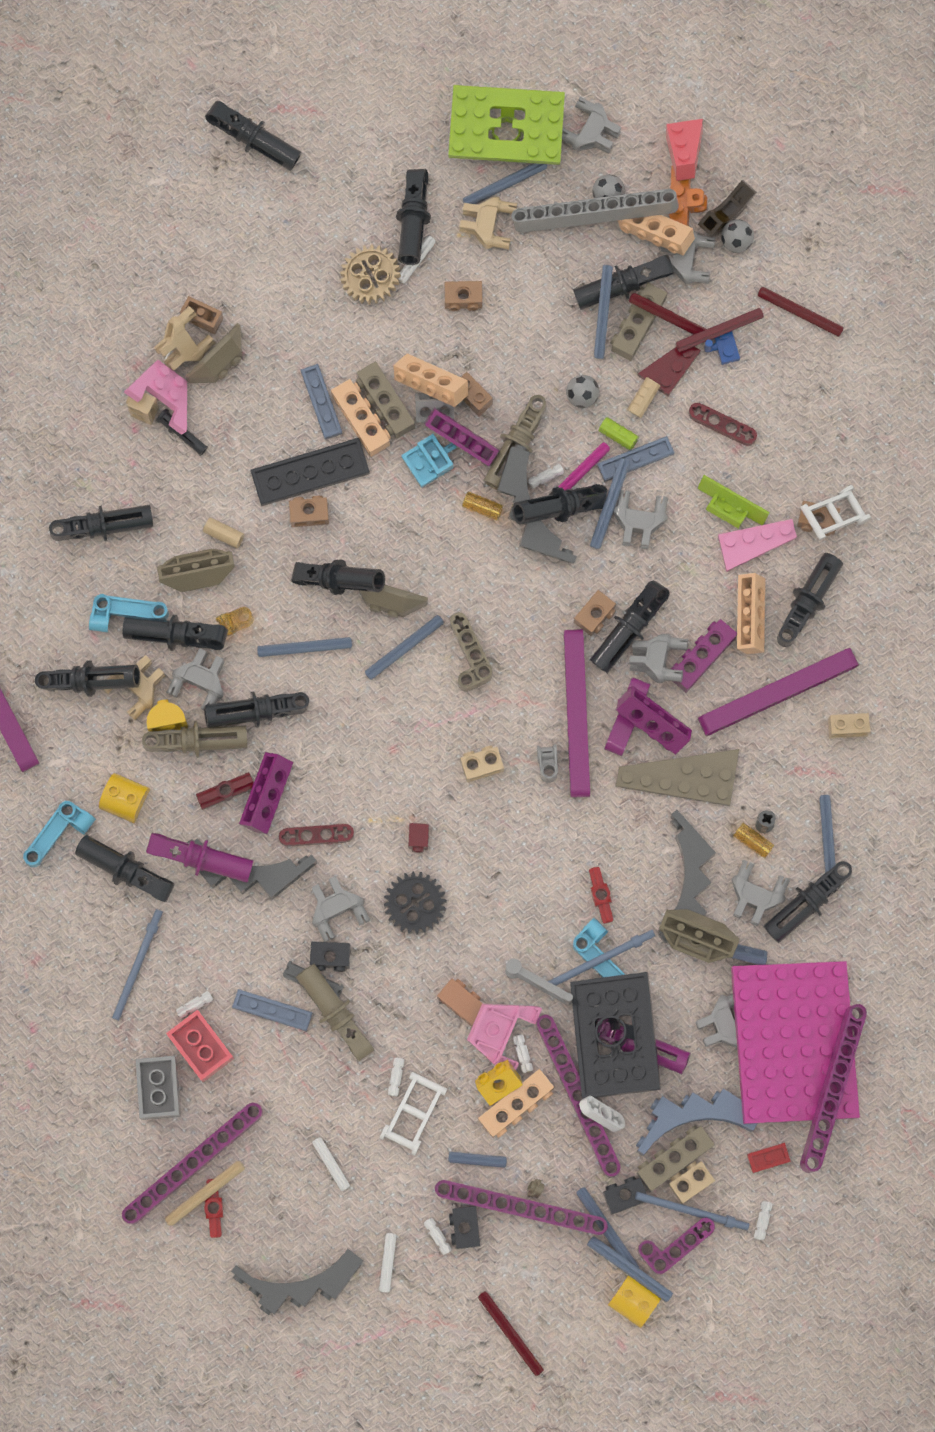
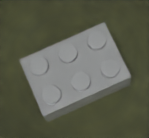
(158, 1087)

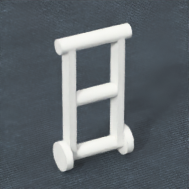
(847, 493)
(415, 1144)

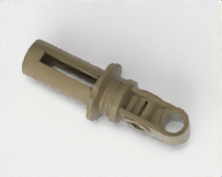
(520, 434)
(188, 739)
(334, 1010)

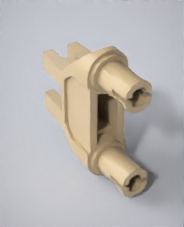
(485, 221)
(178, 340)
(146, 689)

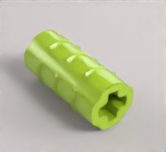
(618, 433)

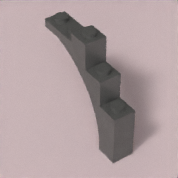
(330, 1281)

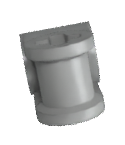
(547, 760)

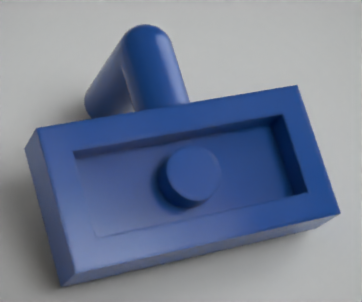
(725, 346)

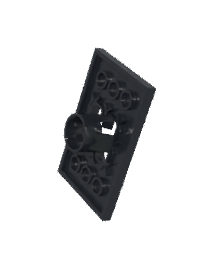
(610, 1000)

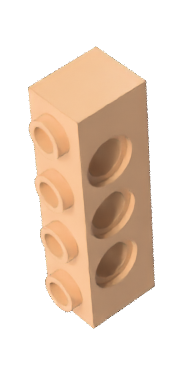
(646, 230)
(430, 380)
(374, 443)
(751, 613)
(536, 1080)

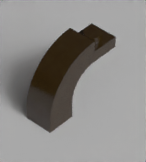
(728, 210)

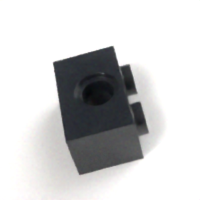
(342, 953)
(612, 1197)
(469, 1216)

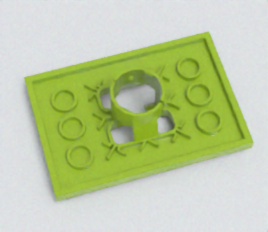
(540, 127)

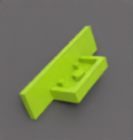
(730, 505)

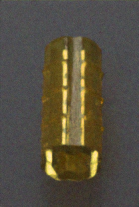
(482, 506)
(754, 840)

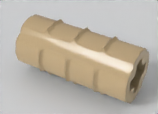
(643, 397)
(223, 532)

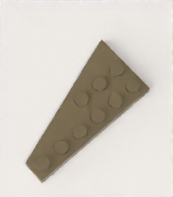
(695, 777)

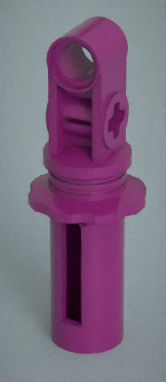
(200, 857)
(682, 1055)

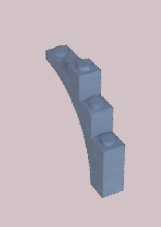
(669, 1115)

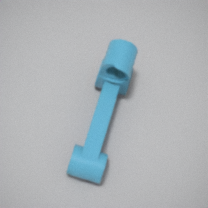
(122, 607)
(55, 827)
(592, 934)

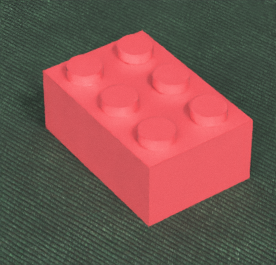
(200, 1046)

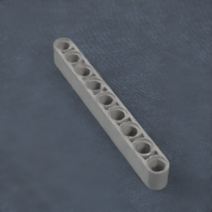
(595, 210)

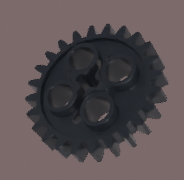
(425, 917)

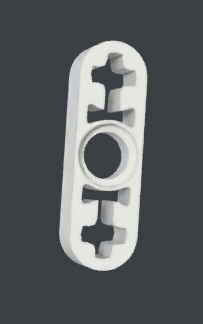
(610, 1119)

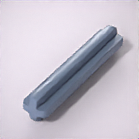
(477, 1159)

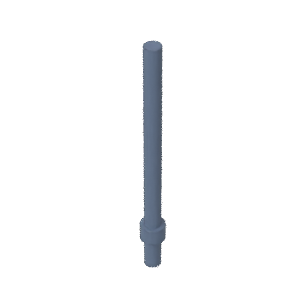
(151, 929)
(636, 941)
(728, 1221)

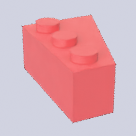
(684, 147)

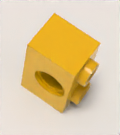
(493, 1091)

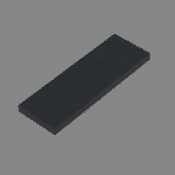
(310, 471)

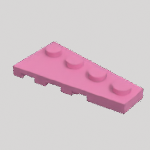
(749, 543)

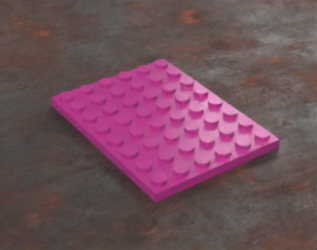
(787, 1037)

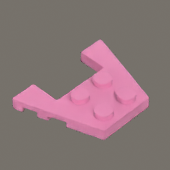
(166, 387)
(495, 1026)

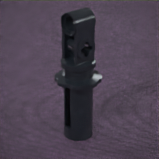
(252, 135)
(413, 216)
(624, 281)
(560, 504)
(97, 523)
(338, 577)
(807, 602)
(630, 625)
(175, 632)
(86, 680)
(261, 709)
(124, 868)
(814, 895)

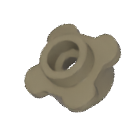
(535, 1188)

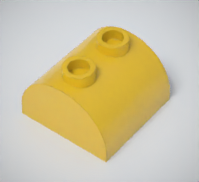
(166, 717)
(123, 797)
(634, 1301)

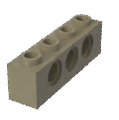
(628, 348)
(374, 374)
(653, 1180)

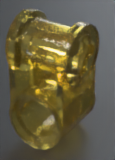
(233, 620)

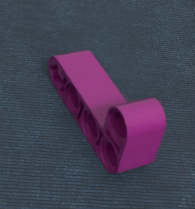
(623, 727)
(679, 1243)

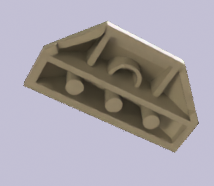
(218, 359)
(196, 569)
(393, 601)
(698, 935)

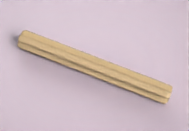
(204, 1193)

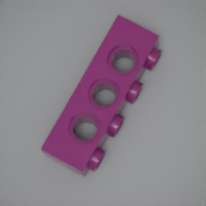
(461, 436)
(719, 630)
(650, 711)
(266, 793)

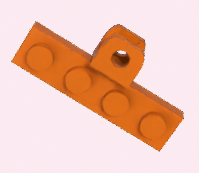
(688, 199)

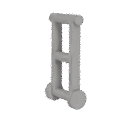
(515, 970)

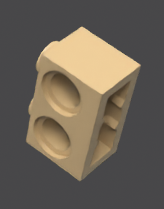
(144, 410)
(849, 725)
(483, 769)
(694, 1186)

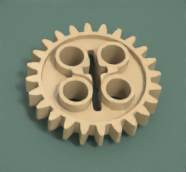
(355, 282)

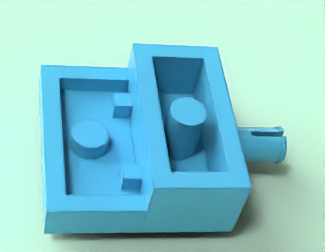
(428, 460)

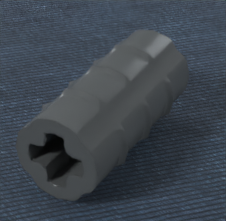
(765, 816)

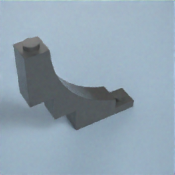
(535, 534)
(694, 854)
(271, 878)

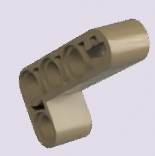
(468, 649)

